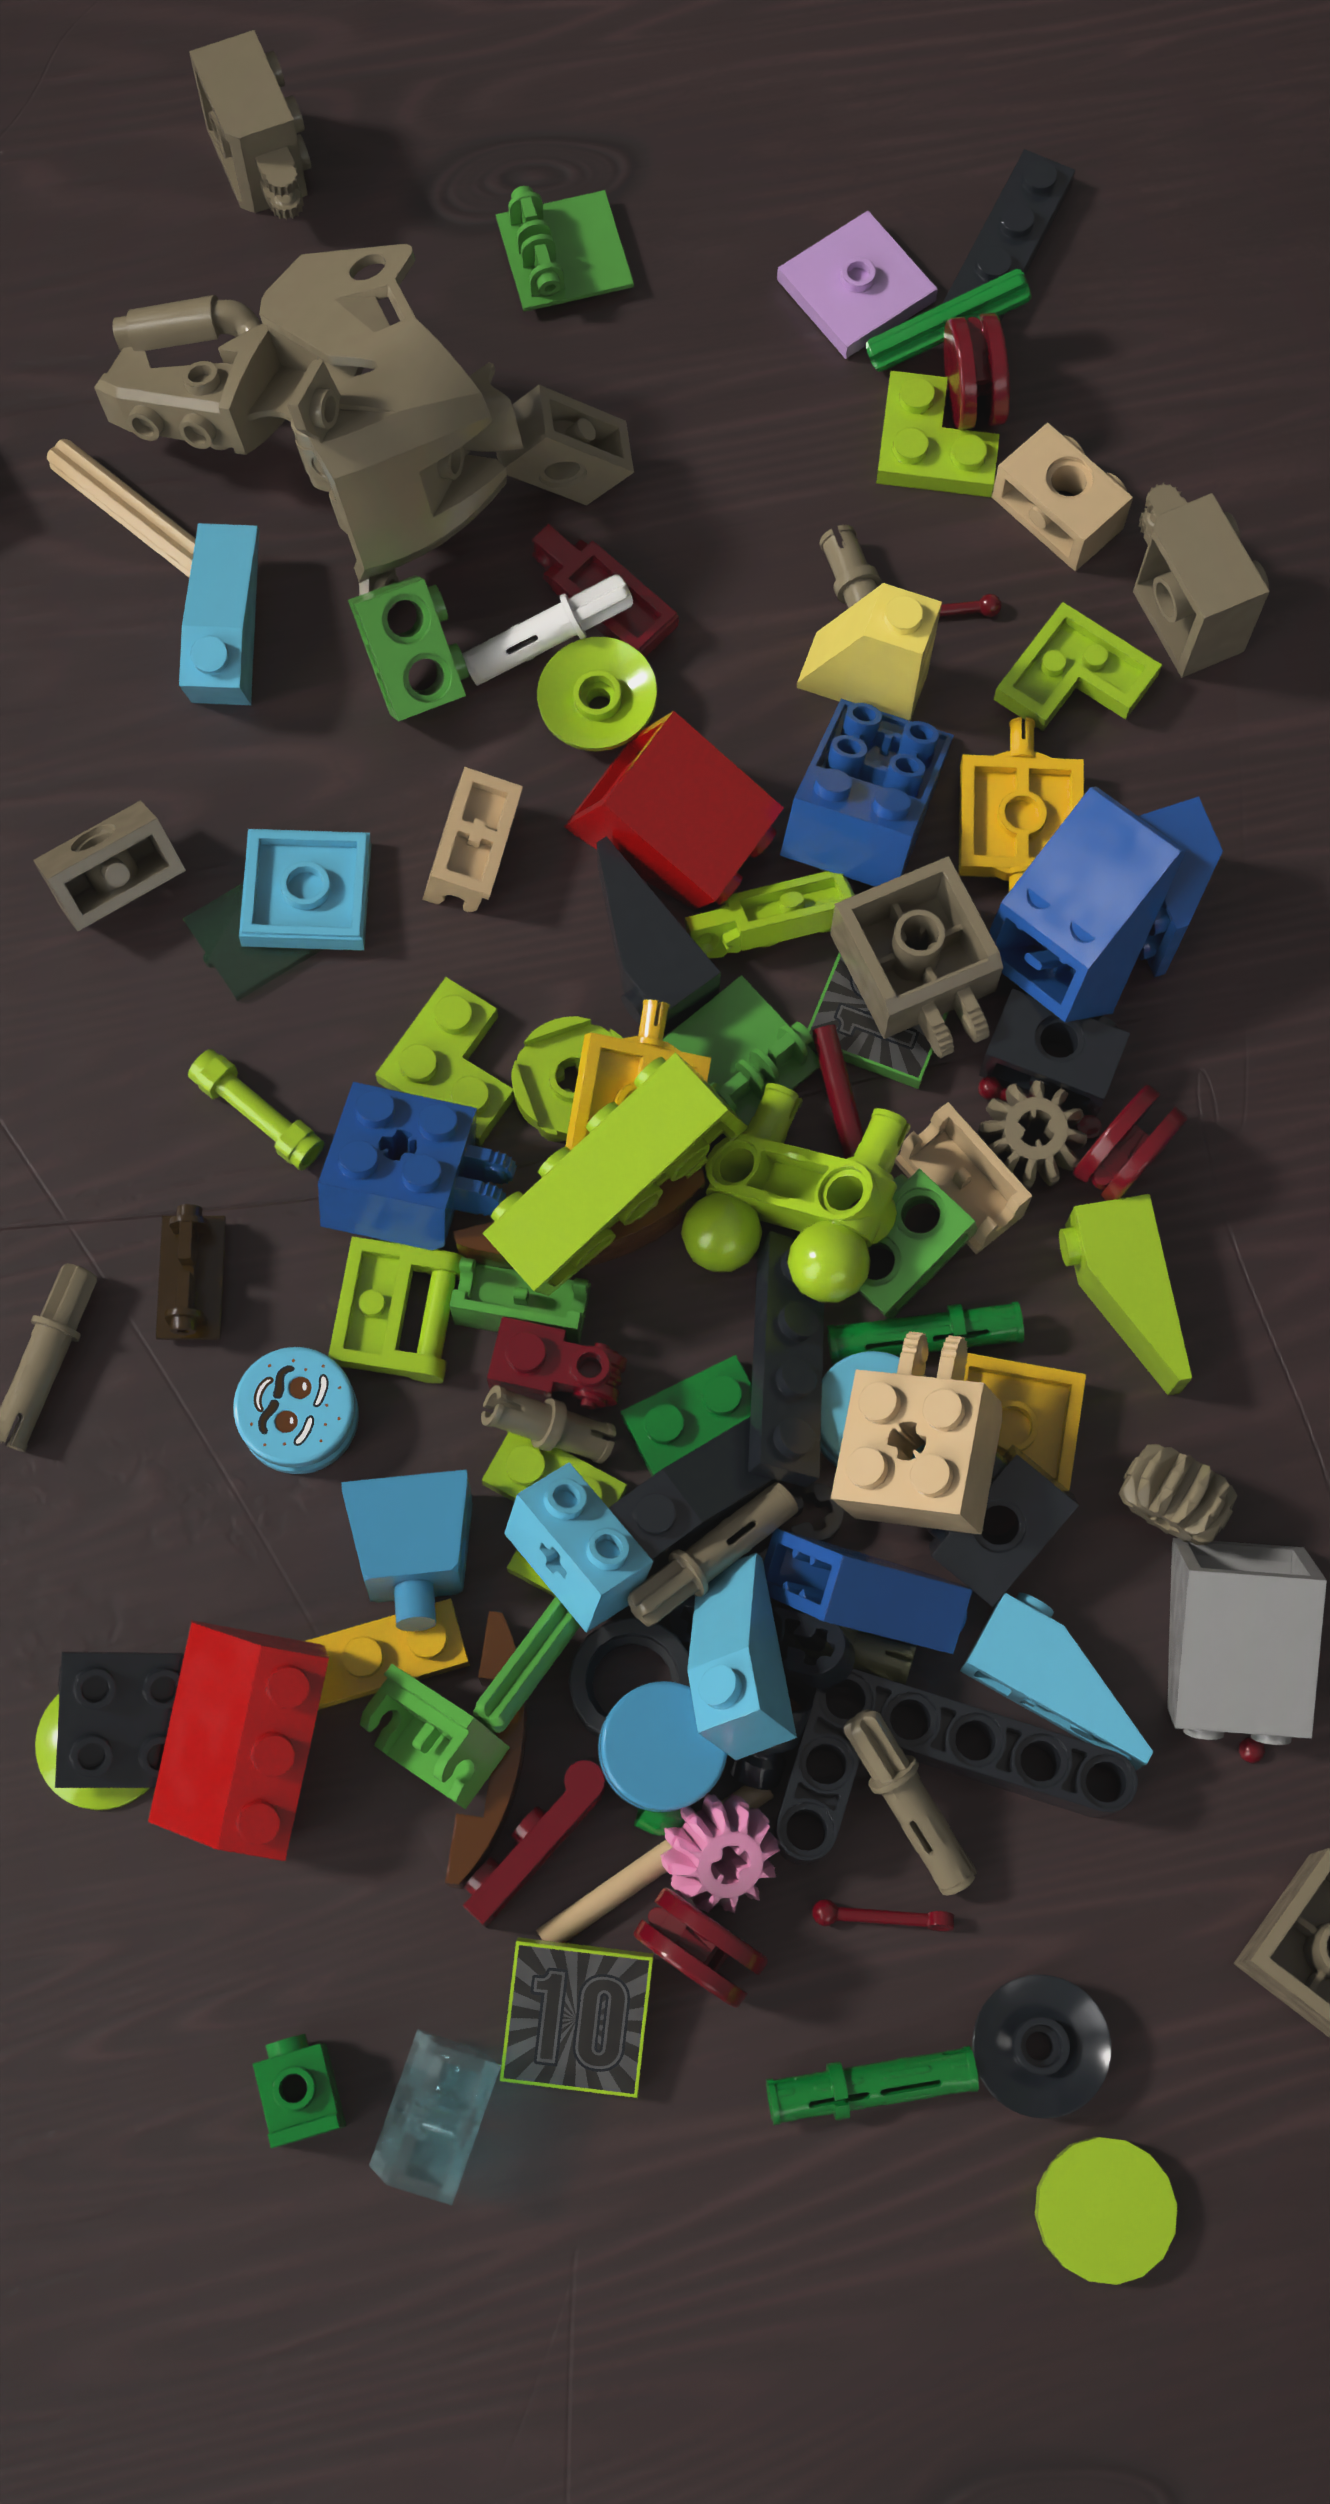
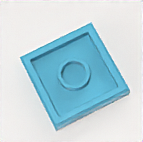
(305, 889)

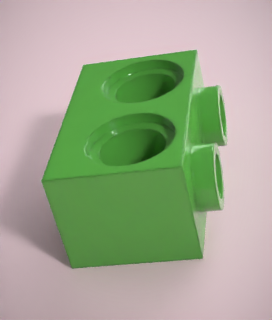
(395, 653)
(916, 1254)

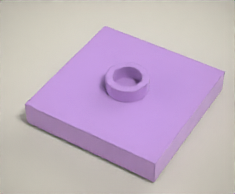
(856, 284)

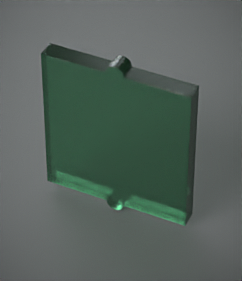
(241, 968)

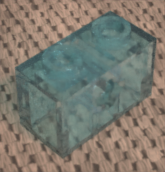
(434, 2117)

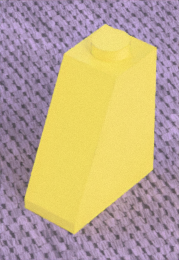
(875, 651)

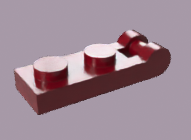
(537, 1840)

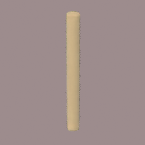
(624, 1884)

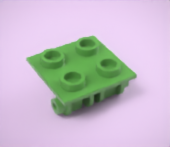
(562, 248)
(746, 1047)

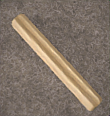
(123, 504)

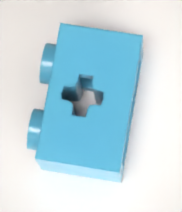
(577, 1546)

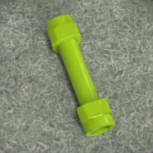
(218, 1078)

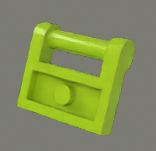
(375, 1306)

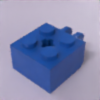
(406, 1168)

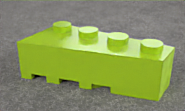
(611, 1173)

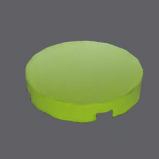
(1106, 2210)

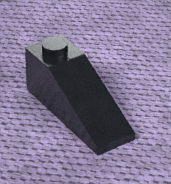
(651, 946)
(691, 1495)

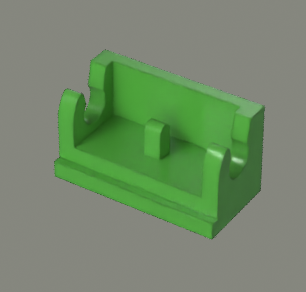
(493, 1292)
(433, 1737)

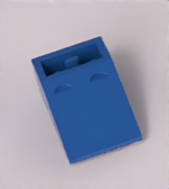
(865, 794)
(1085, 908)

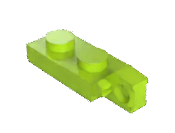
(770, 914)

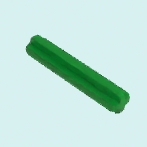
(928, 328)

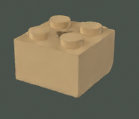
(897, 1415)

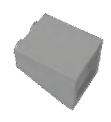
(1244, 1640)

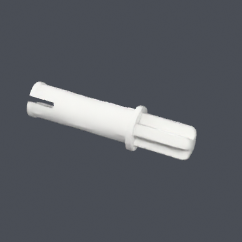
(551, 627)

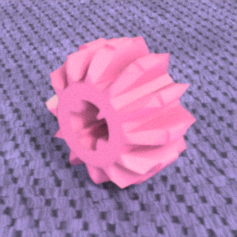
(720, 1853)

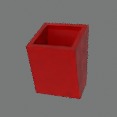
(679, 813)

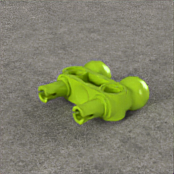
(800, 1193)

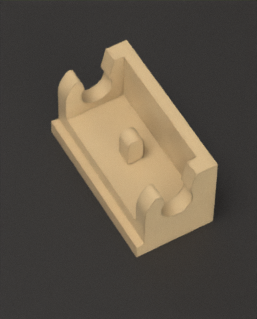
(473, 839)
(967, 1173)

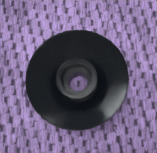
(1077, 2041)

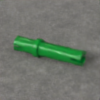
(977, 1325)
(871, 2085)

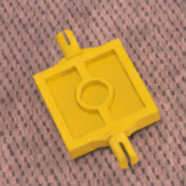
(1013, 805)
(613, 1063)

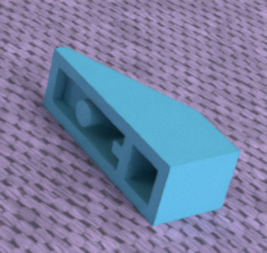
(220, 616)
(738, 1664)
(1046, 1672)

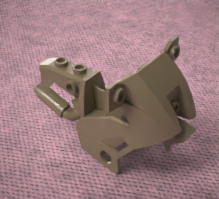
(377, 441)

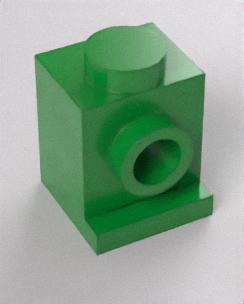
(319, 2109)

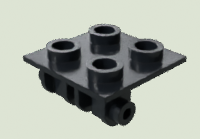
(113, 1717)

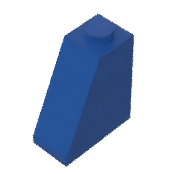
(865, 1592)

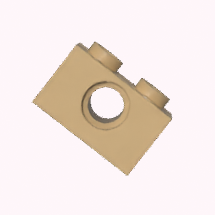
(1067, 525)

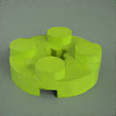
(542, 1067)

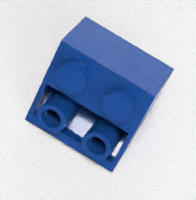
(1192, 830)

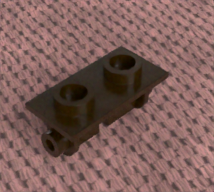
(191, 1275)

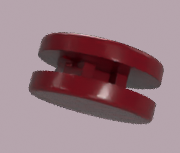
(976, 367)
(1125, 1149)
(697, 1945)

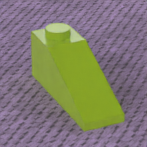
(1127, 1279)

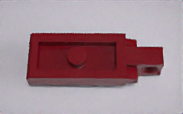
(583, 565)

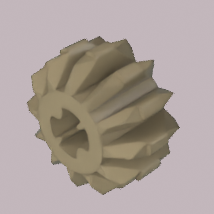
(1056, 1136)
(1178, 1494)

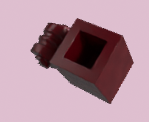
(541, 1363)

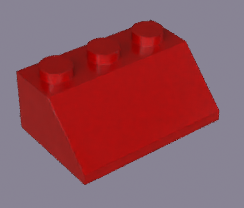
(239, 1739)

